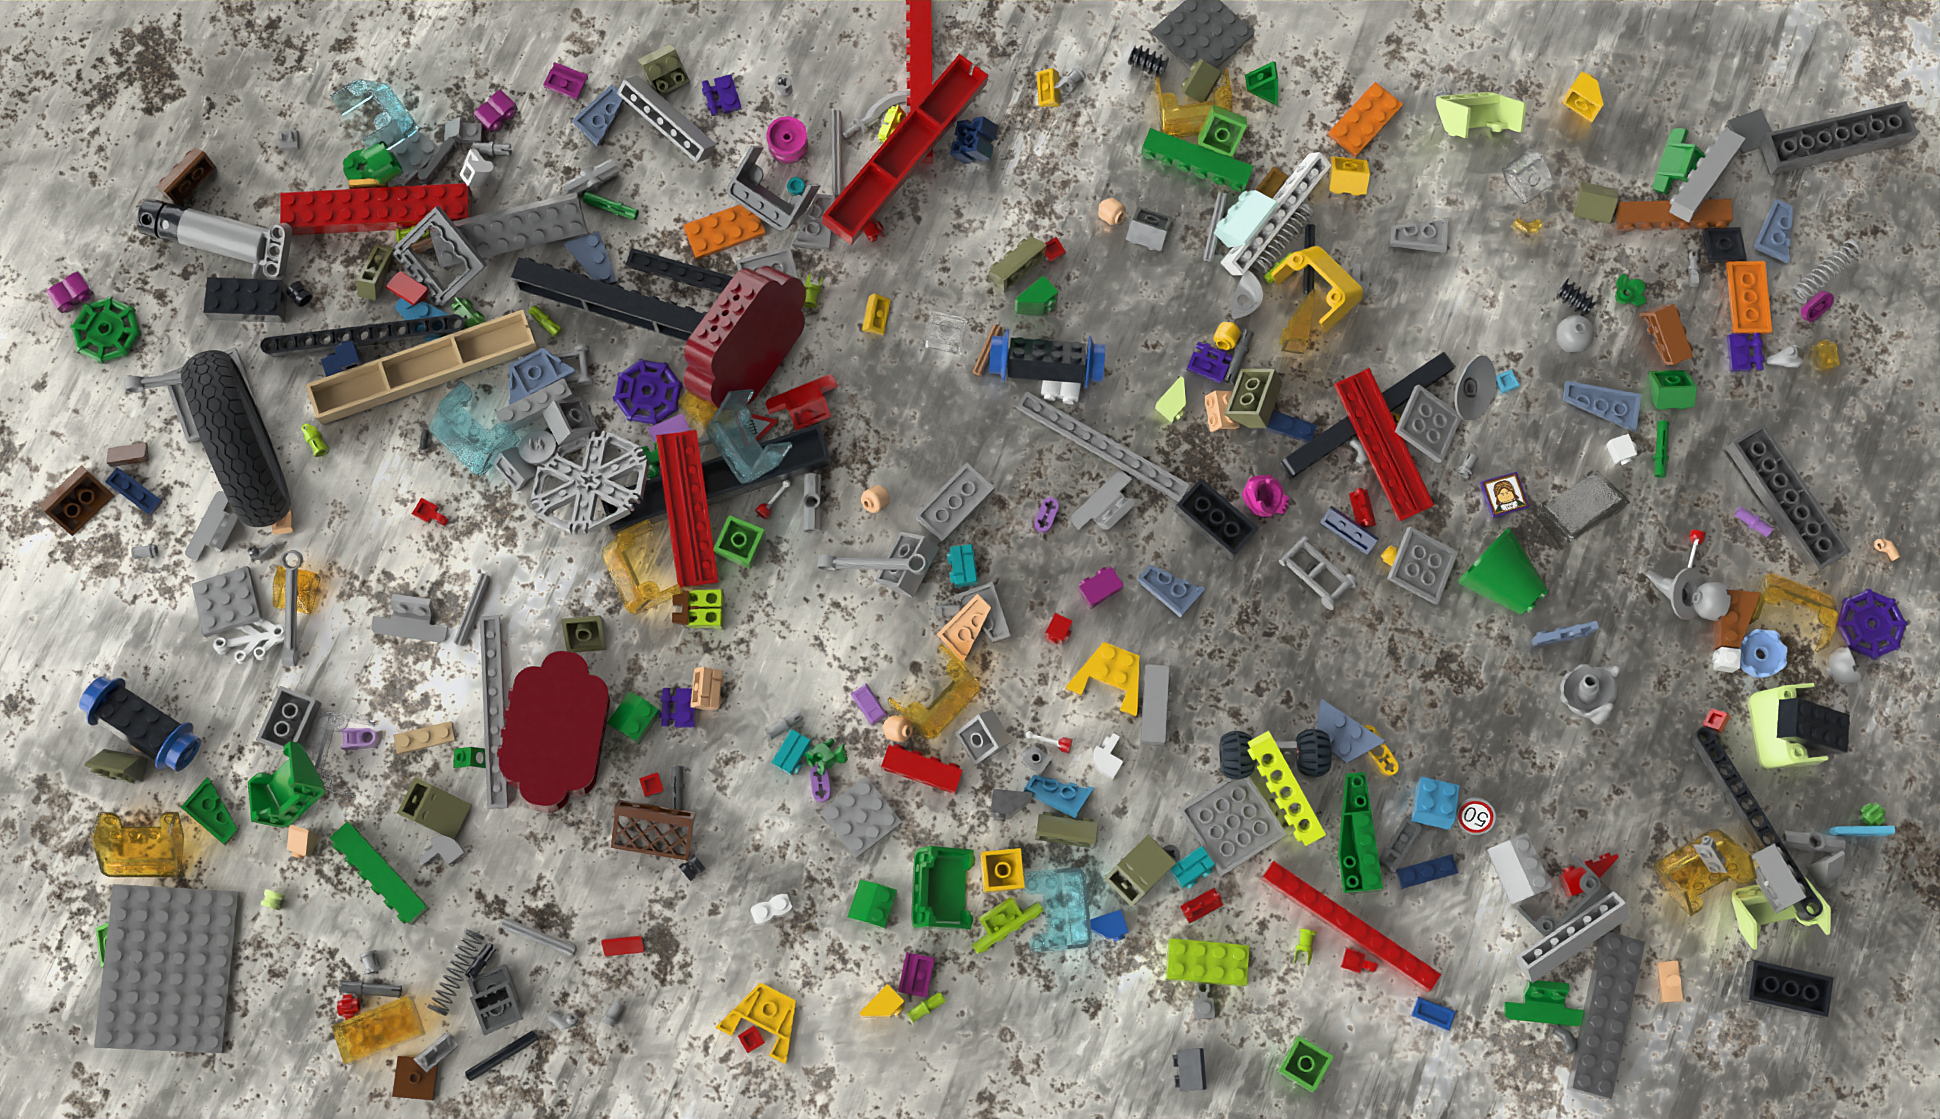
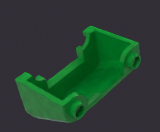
(286, 793)
(940, 888)

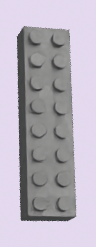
(1838, 137)
(515, 228)
(1788, 499)
(1606, 1015)

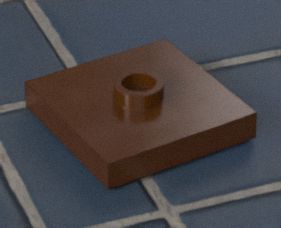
(413, 1081)

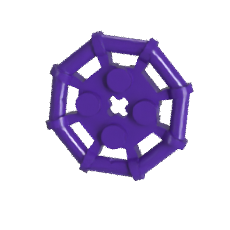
(652, 401)
(1867, 634)

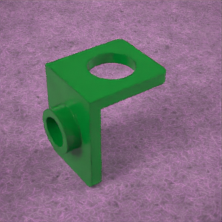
(467, 757)

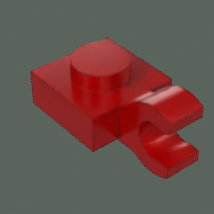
(427, 511)
(1355, 961)

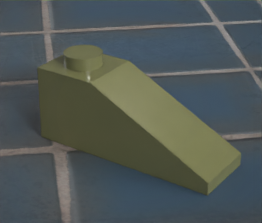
(374, 272)

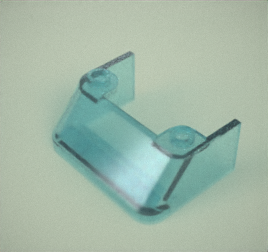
(391, 125)
(737, 444)

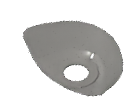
(1252, 289)

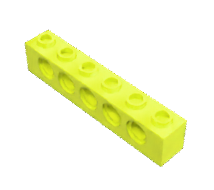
(1312, 829)

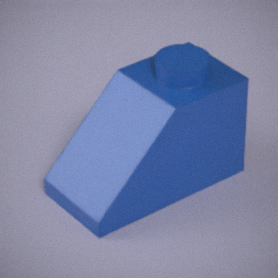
(1110, 926)

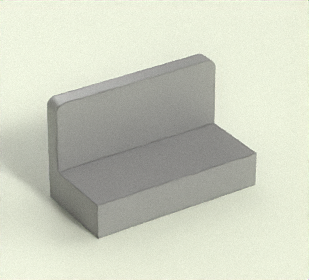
(514, 468)

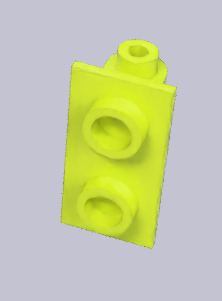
(893, 118)

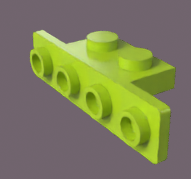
(1002, 921)

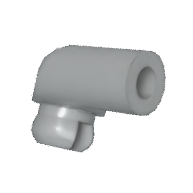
(1362, 456)
(563, 1022)

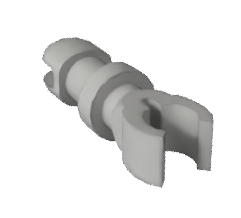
(1693, 269)

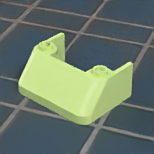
(1480, 110)
(1771, 751)
(1754, 910)

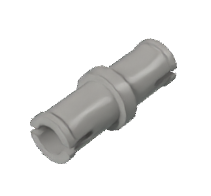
(492, 148)
(784, 724)

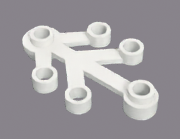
(253, 640)

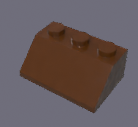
(186, 176)
(76, 500)

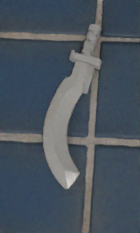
(875, 111)

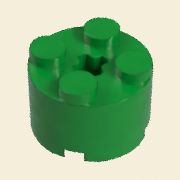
(382, 162)

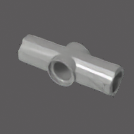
(592, 178)
(812, 491)
(1824, 843)

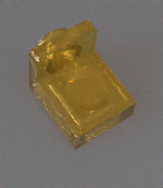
(1826, 354)

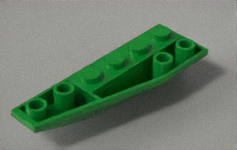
(1357, 839)

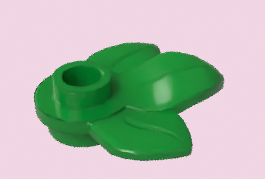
(1630, 291)

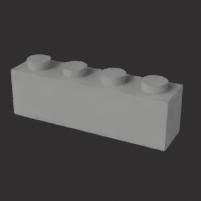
(531, 407)
(1155, 705)

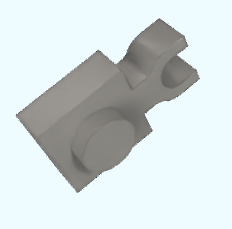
(1203, 1005)

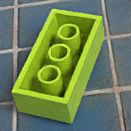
(1207, 962)

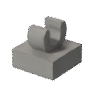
(288, 140)

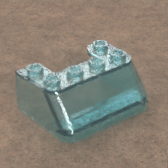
(465, 436)
(1064, 908)

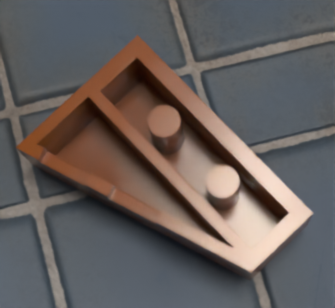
(1669, 333)
(1732, 627)

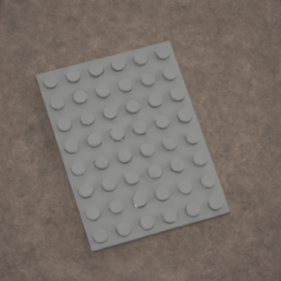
(166, 969)

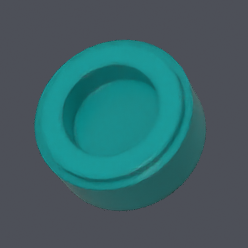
(796, 186)

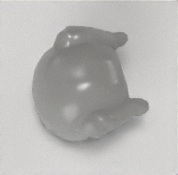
(1591, 691)

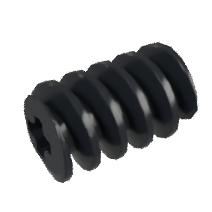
(1148, 61)
(1576, 298)

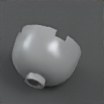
(1575, 333)
(1711, 600)
(1843, 666)

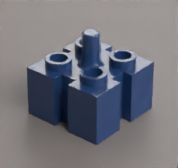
(974, 140)

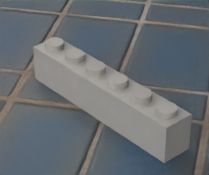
(666, 118)
(1706, 175)
(1573, 937)

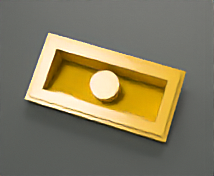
(1047, 94)
(876, 314)

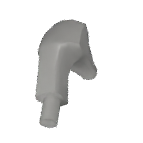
(1789, 357)

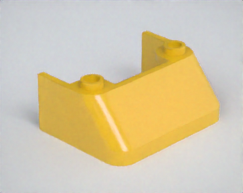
(1345, 290)

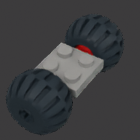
(1310, 749)

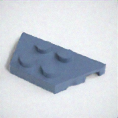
(535, 373)
(1346, 735)

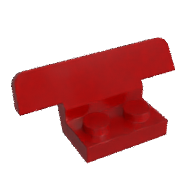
(804, 402)

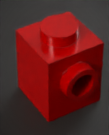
(1058, 629)

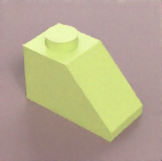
(1173, 401)

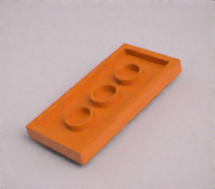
(1365, 119)
(723, 231)
(1748, 297)

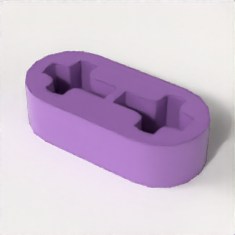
(1042, 513)
(815, 785)

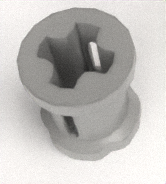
(781, 89)
(370, 962)

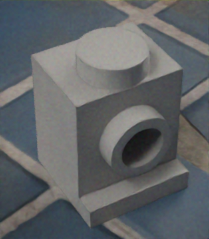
(1036, 766)

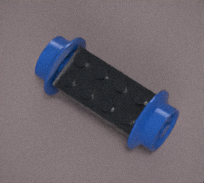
(1047, 359)
(139, 723)

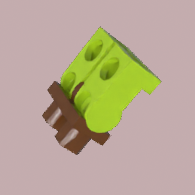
(699, 609)

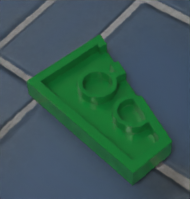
(210, 812)

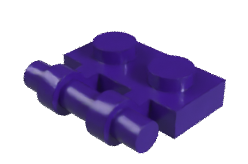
(727, 94)
(1739, 352)
(1206, 366)
(684, 714)

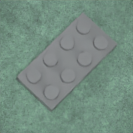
(954, 502)

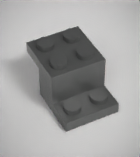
(495, 999)

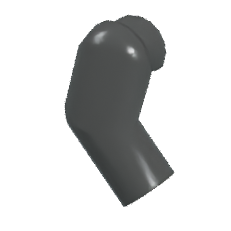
(1568, 1038)

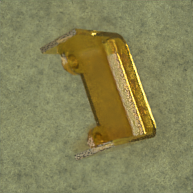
(1188, 118)
(1775, 588)
(634, 595)
(947, 705)

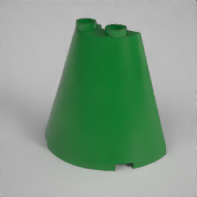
(1506, 575)

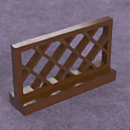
(659, 815)

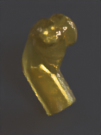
(1527, 228)

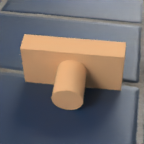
(1669, 981)

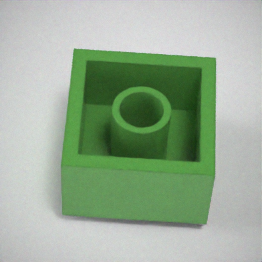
(1222, 131)
(739, 541)
(1304, 1064)

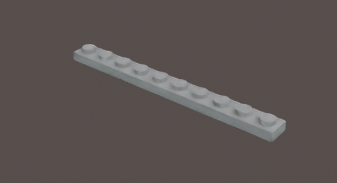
(1103, 446)
(493, 709)

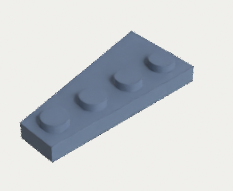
(1606, 403)

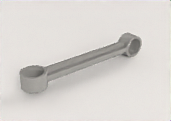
(138, 384)
(831, 563)
(290, 651)

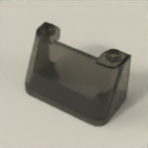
(1581, 508)

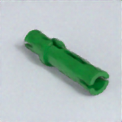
(612, 206)
(1661, 457)

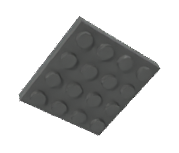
(1202, 32)

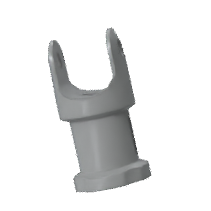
(1071, 80)

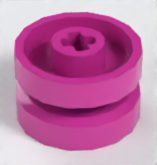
(787, 140)

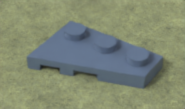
(592, 256)

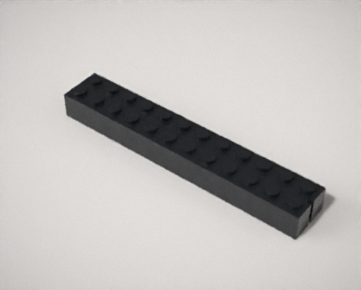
(605, 299)
(805, 455)

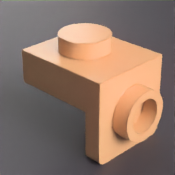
(284, 525)

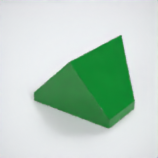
(1264, 82)

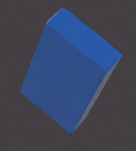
(1433, 1013)

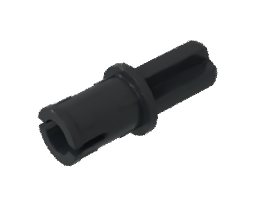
(480, 961)

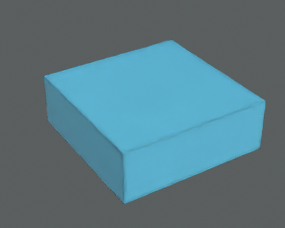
(1506, 381)

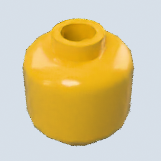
(1227, 335)

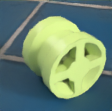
(272, 900)

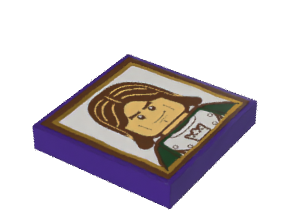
(1504, 494)

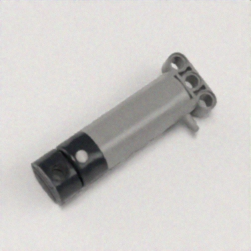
(217, 235)

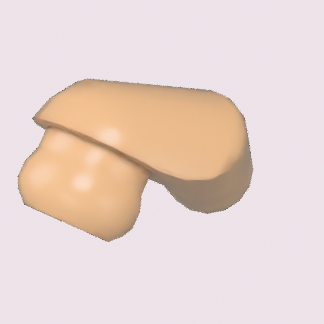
(1887, 547)

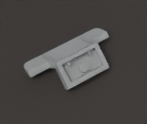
(1106, 504)
(213, 528)
(410, 620)

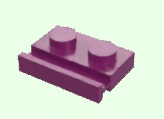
(565, 81)
(916, 975)

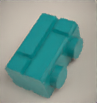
(963, 566)
(791, 753)
(1192, 867)

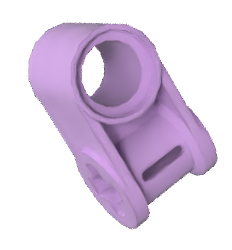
(356, 738)

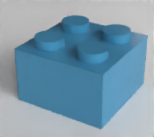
(1435, 803)

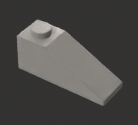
(1827, 869)

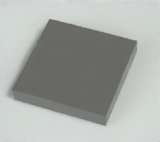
(1752, 127)

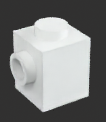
(1622, 450)
(1726, 659)

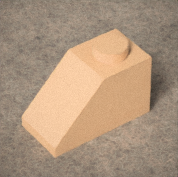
(301, 842)

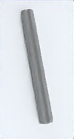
(837, 184)

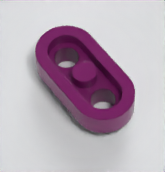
(1817, 306)

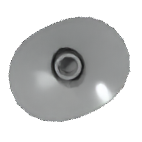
(1475, 388)

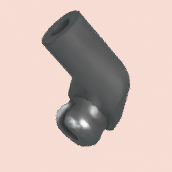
(262, 554)

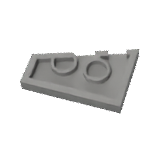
(1424, 236)
(995, 623)

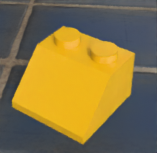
(1584, 96)
(1348, 175)
(1001, 870)
(884, 1005)

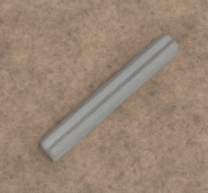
(1217, 216)
(471, 609)
(538, 937)

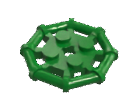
(106, 340)

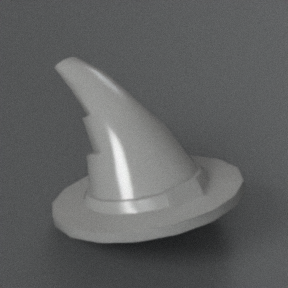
(1679, 590)

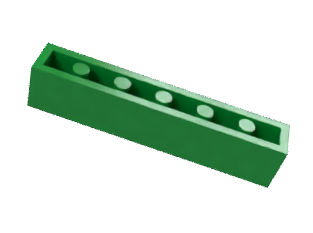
(1196, 160)
(379, 873)

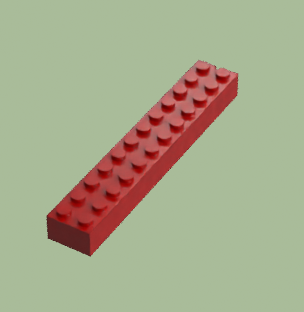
(904, 149)

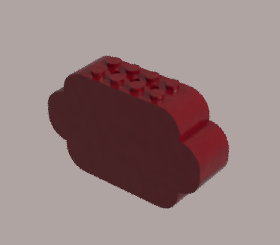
(744, 334)
(554, 731)

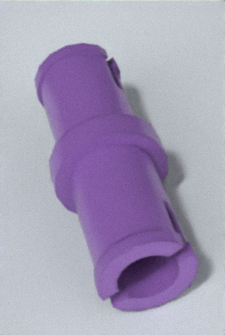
(1753, 521)

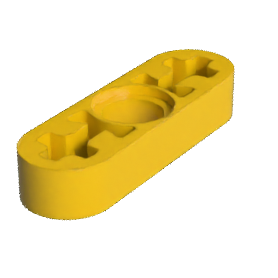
(1390, 760)

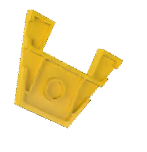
(1114, 668)
(769, 1011)

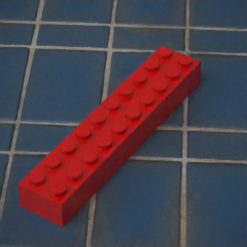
(371, 208)

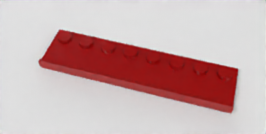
(1382, 445)
(687, 508)

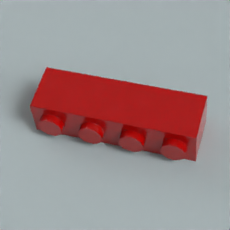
(922, 769)

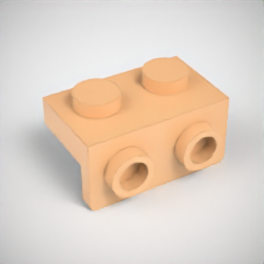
(1216, 406)

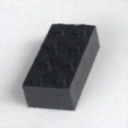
(245, 300)
(1216, 519)
(1813, 726)
(1787, 989)

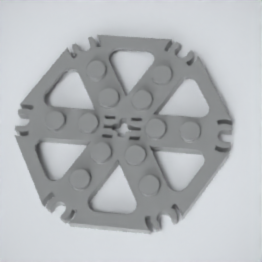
(586, 494)

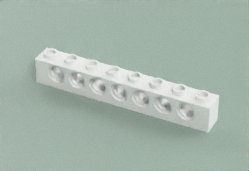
(1289, 198)

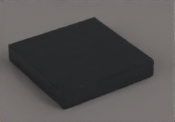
(1724, 244)

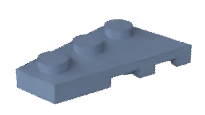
(599, 115)
(1775, 232)
(1173, 592)
(1564, 633)

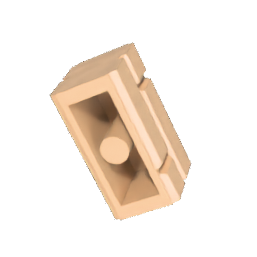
(706, 689)

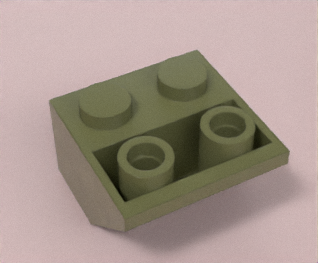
(664, 69)
(1201, 81)

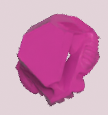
(1265, 496)

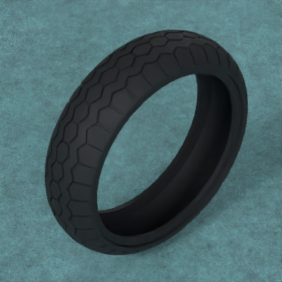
(235, 438)

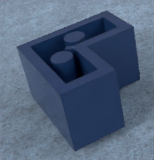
(345, 358)

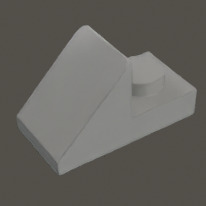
(463, 132)

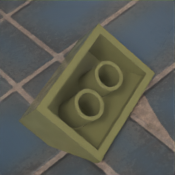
(1017, 263)
(1254, 397)
(1066, 830)

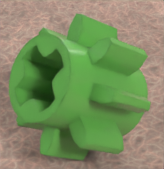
(1873, 814)

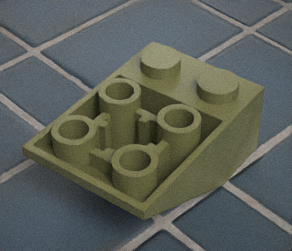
(118, 765)
(434, 808)
(1140, 870)

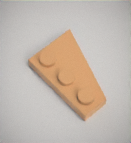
(965, 627)

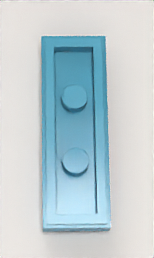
(1862, 831)

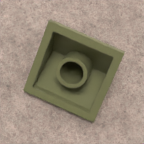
(1595, 202)
(584, 633)

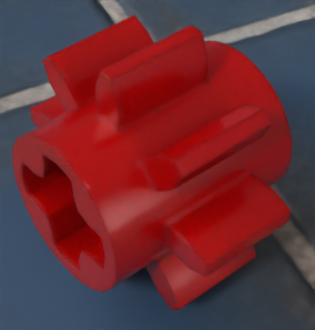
(348, 1006)

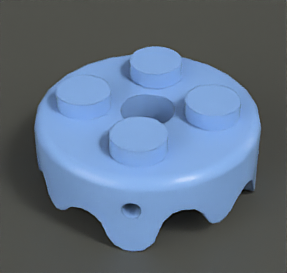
(1774, 652)

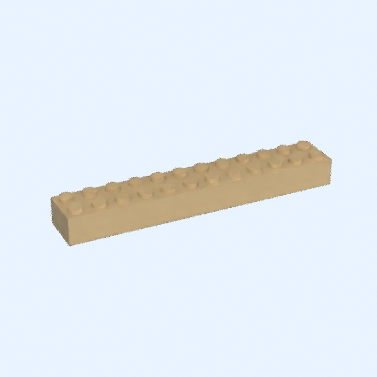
(421, 367)

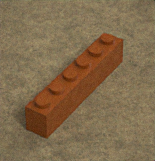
(1656, 214)

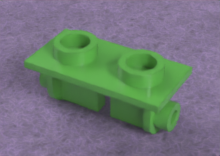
(464, 308)

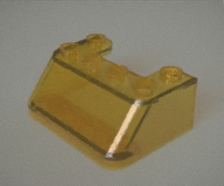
(138, 849)
(1688, 877)

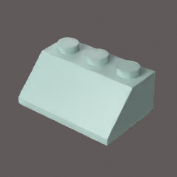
(1245, 218)

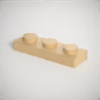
(424, 738)

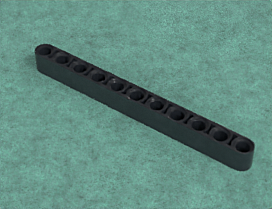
(355, 333)
(1344, 430)
(1754, 811)

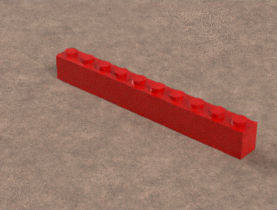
(920, 54)
(1350, 926)

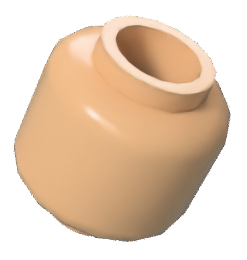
(1112, 211)
(875, 499)
(897, 728)

